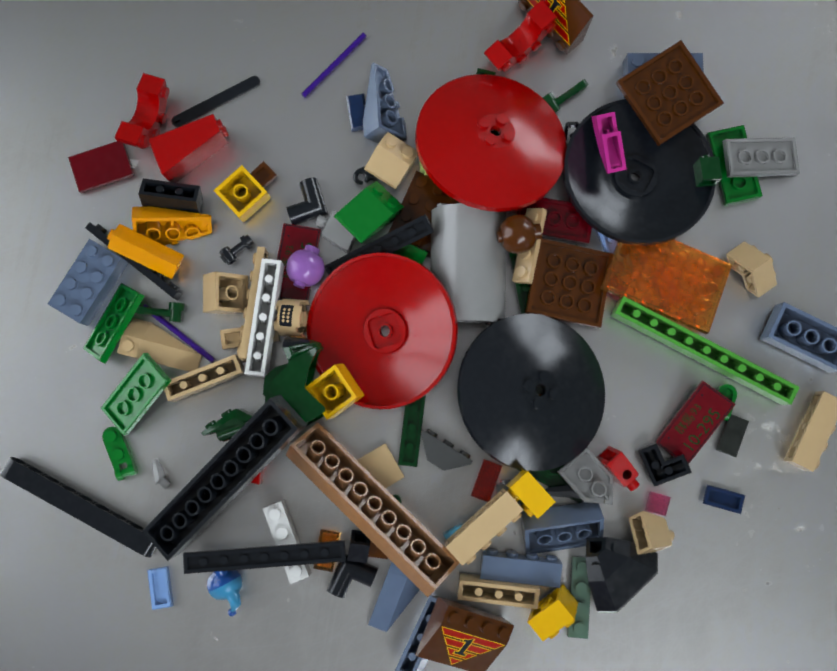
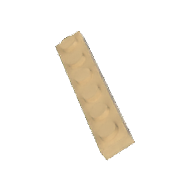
(245, 330)

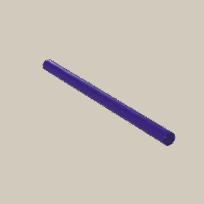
(326, 72)
(182, 336)

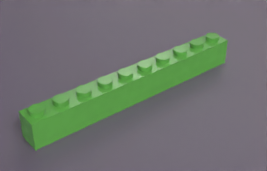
(705, 351)

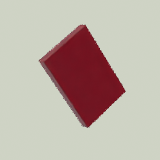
(101, 166)

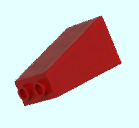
(188, 146)

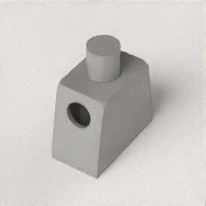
(336, 232)

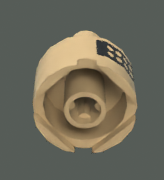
(291, 317)

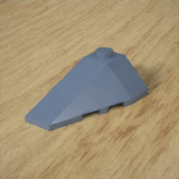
(381, 109)
(393, 598)

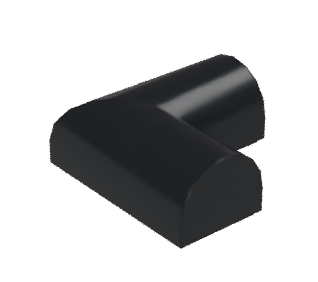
(312, 205)
(660, 469)
(346, 572)

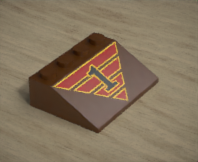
(571, 21)
(463, 636)

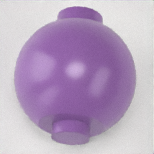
(305, 267)

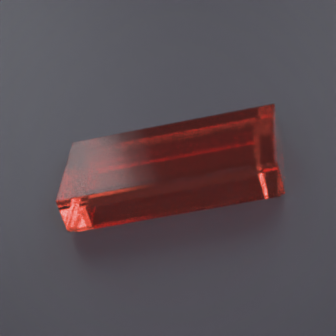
(486, 480)

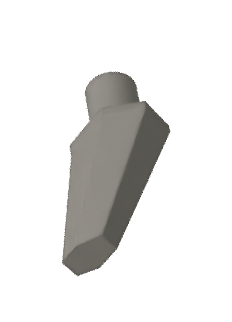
(159, 474)

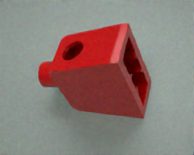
(619, 467)

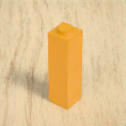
(144, 251)

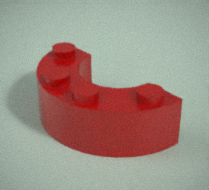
(524, 39)
(148, 114)

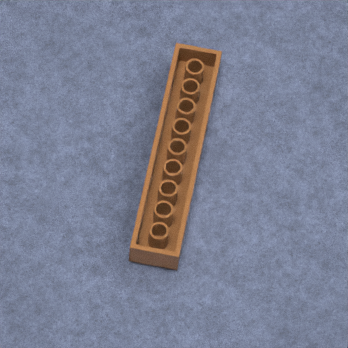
(372, 509)

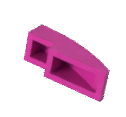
(609, 142)

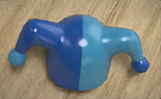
(224, 586)

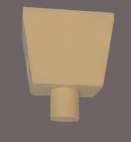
(650, 532)

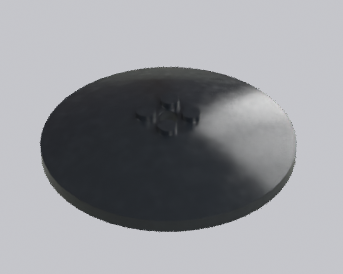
(645, 210)
(501, 400)

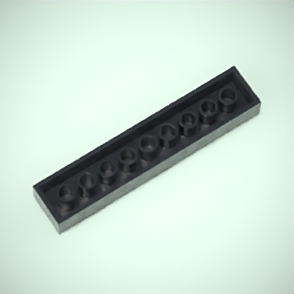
(224, 476)

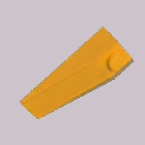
(170, 225)

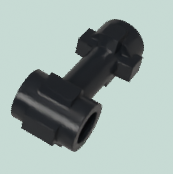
(228, 255)

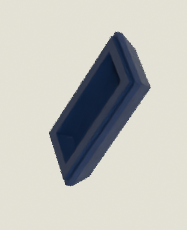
(356, 109)
(723, 499)

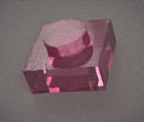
(657, 503)

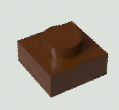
(264, 174)

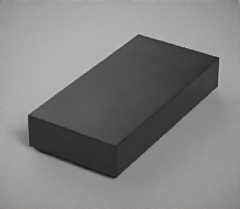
(732, 435)

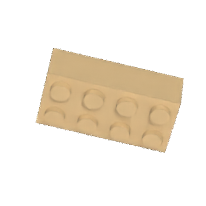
(483, 526)

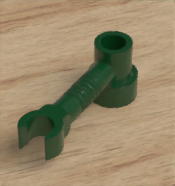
(555, 102)
(174, 311)

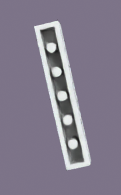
(263, 318)

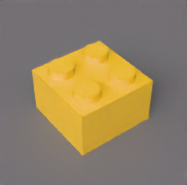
(242, 193)
(335, 390)
(530, 493)
(553, 613)

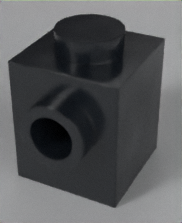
(358, 547)

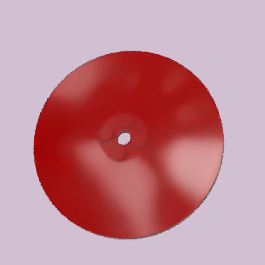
(484, 168)
(377, 293)

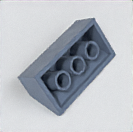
(562, 527)

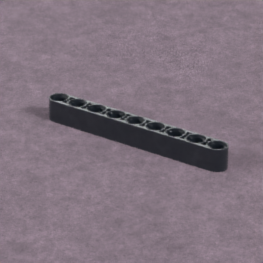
(78, 505)

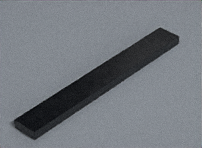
(264, 556)

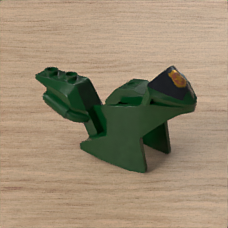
(284, 380)

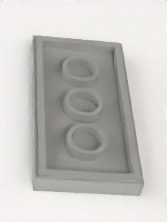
(760, 157)

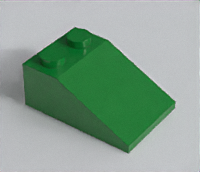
(369, 212)

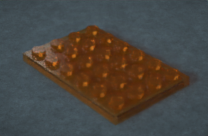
(669, 281)

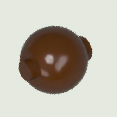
(518, 234)

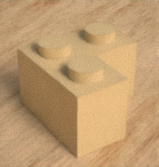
(754, 267)

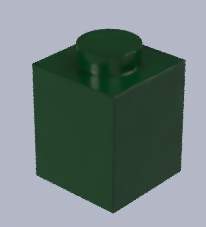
(707, 171)

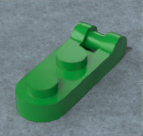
(119, 453)

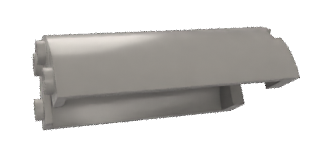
(470, 261)

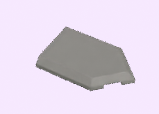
(589, 478)

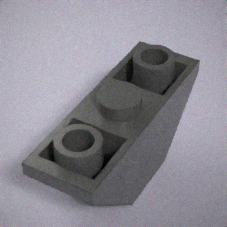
(442, 453)

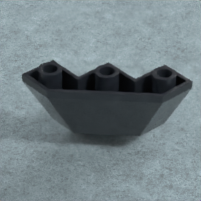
(617, 571)

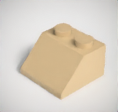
(391, 160)
(224, 293)

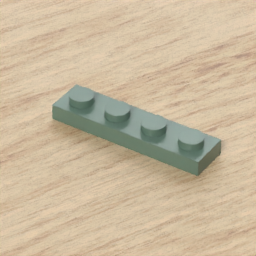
(581, 591)

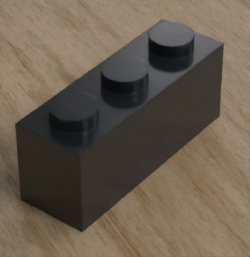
(170, 195)

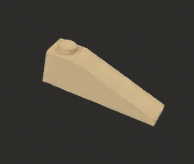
(164, 348)

